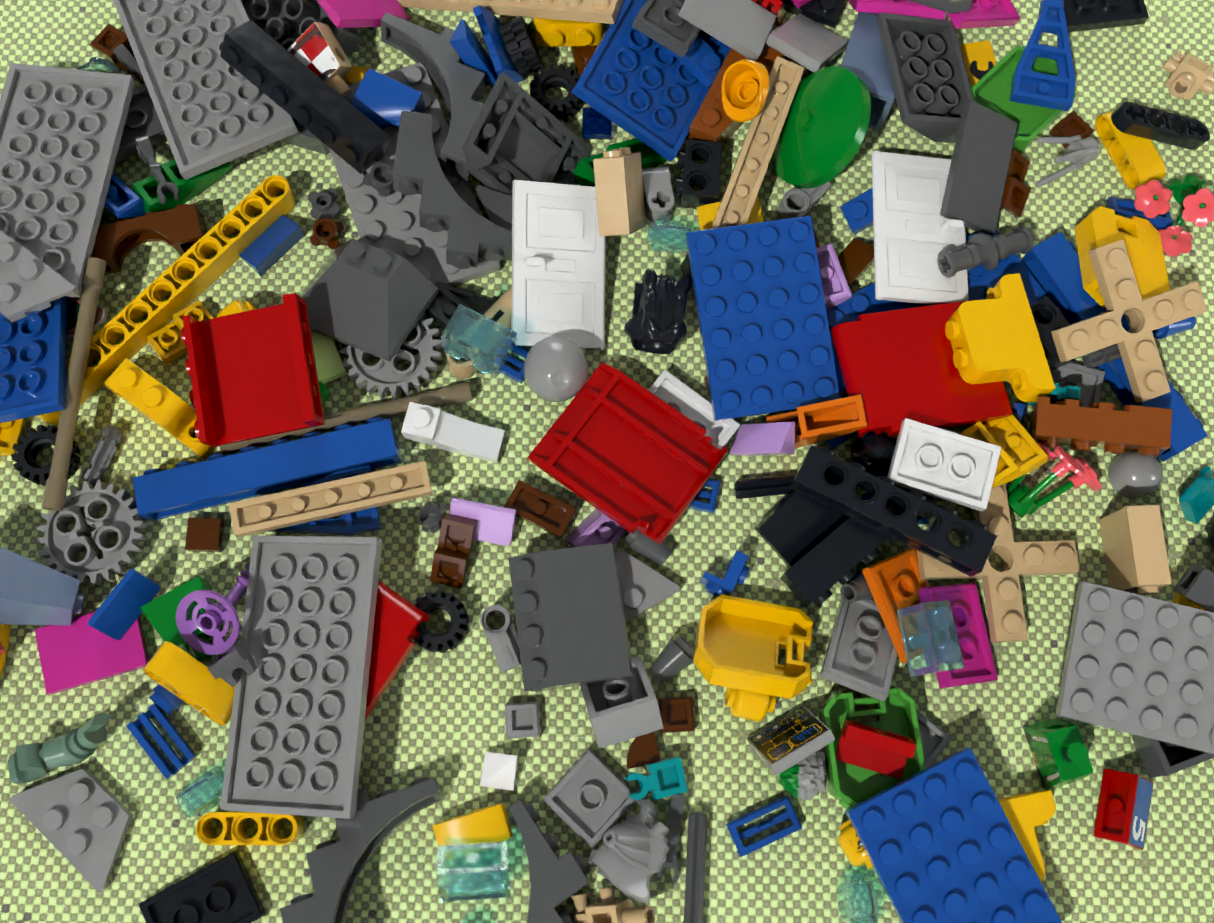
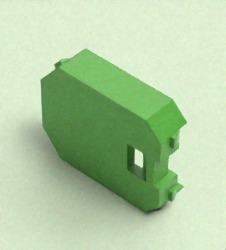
(994, 93)
(896, 715)

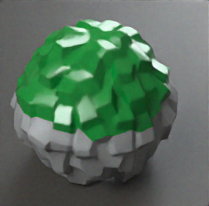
(806, 777)

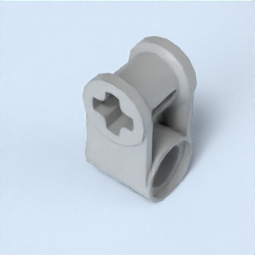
(657, 194)

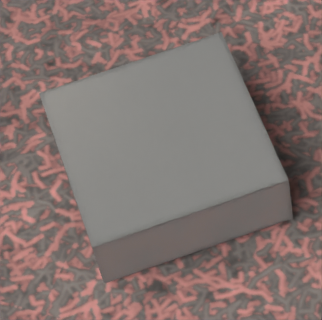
(522, 720)

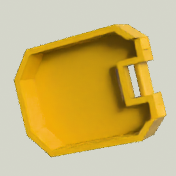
(1142, 245)
(741, 645)

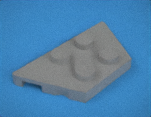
(27, 281)
(641, 586)
(79, 821)

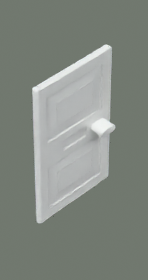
(912, 231)
(557, 264)

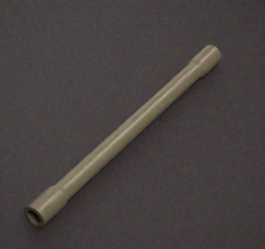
(444, 396)
(57, 481)

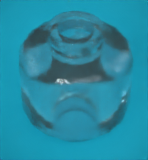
(860, 899)

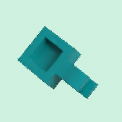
(1198, 497)

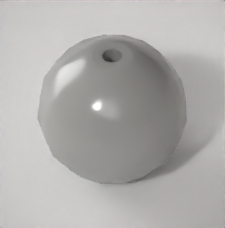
(556, 369)

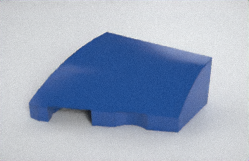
(497, 49)
(385, 98)

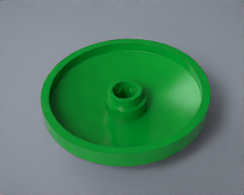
(822, 127)

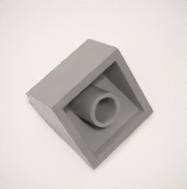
(622, 707)

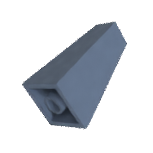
(868, 60)
(36, 593)

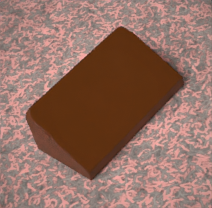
(856, 260)

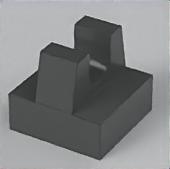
(236, 657)

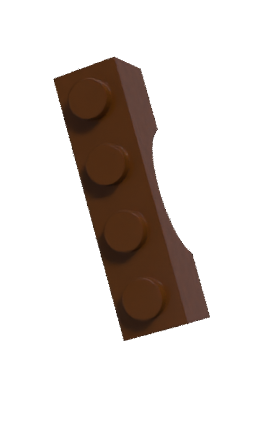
(176, 227)

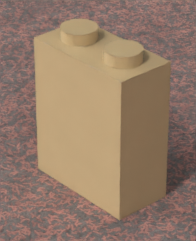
(619, 192)
(1135, 550)

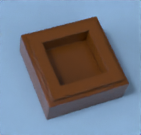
(1071, 126)
(204, 535)
(676, 714)

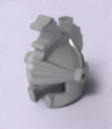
(633, 852)

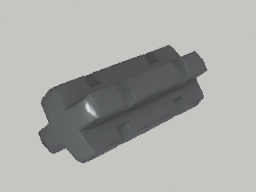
(1101, 356)
(102, 454)

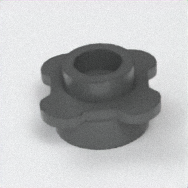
(379, 170)
(324, 211)
(431, 516)

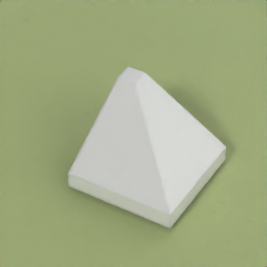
(499, 771)

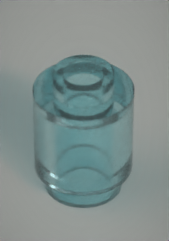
(668, 236)
(201, 794)

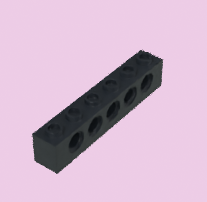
(974, 536)

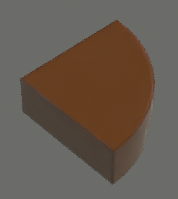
(643, 751)

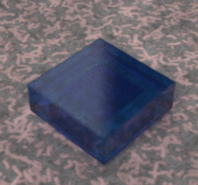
(595, 125)

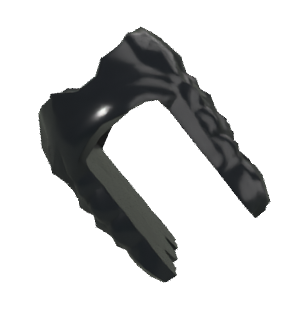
(658, 313)

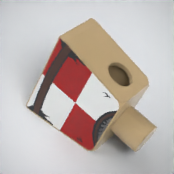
(323, 55)

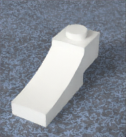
(452, 433)

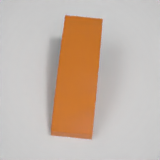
(824, 420)

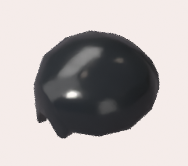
(874, 452)

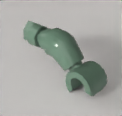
(65, 750)

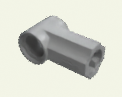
(801, 199)
(502, 641)

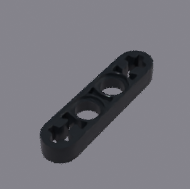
(1160, 126)

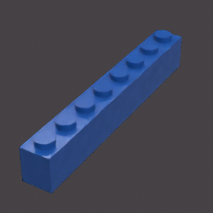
(1058, 272)
(264, 469)

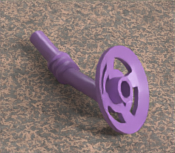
(213, 617)

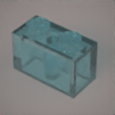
(478, 340)
(930, 638)
(473, 871)

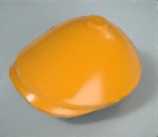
(744, 90)

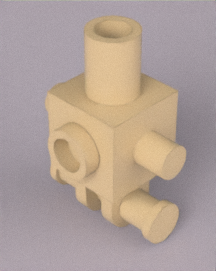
(1188, 76)
(609, 909)

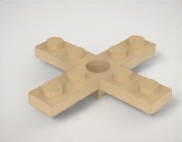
(1146, 315)
(1018, 559)

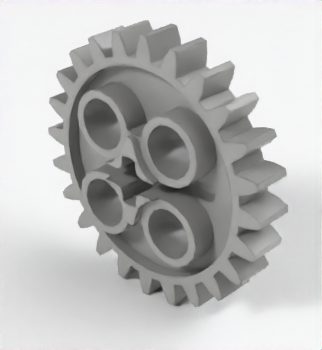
(385, 375)
(120, 519)

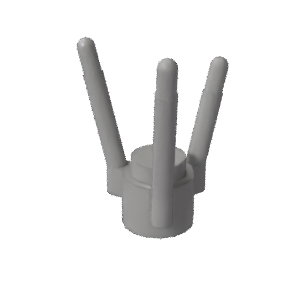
(1077, 153)

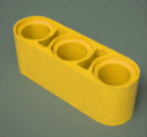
(1132, 155)
(191, 682)
(234, 828)

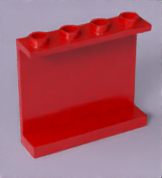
(253, 373)

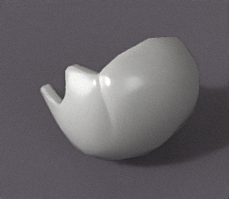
(1135, 474)

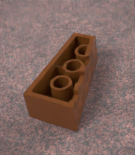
(711, 120)
(1101, 426)

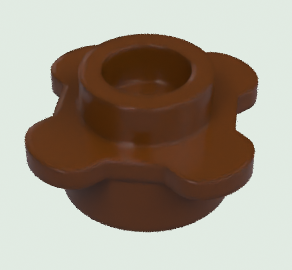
(325, 225)

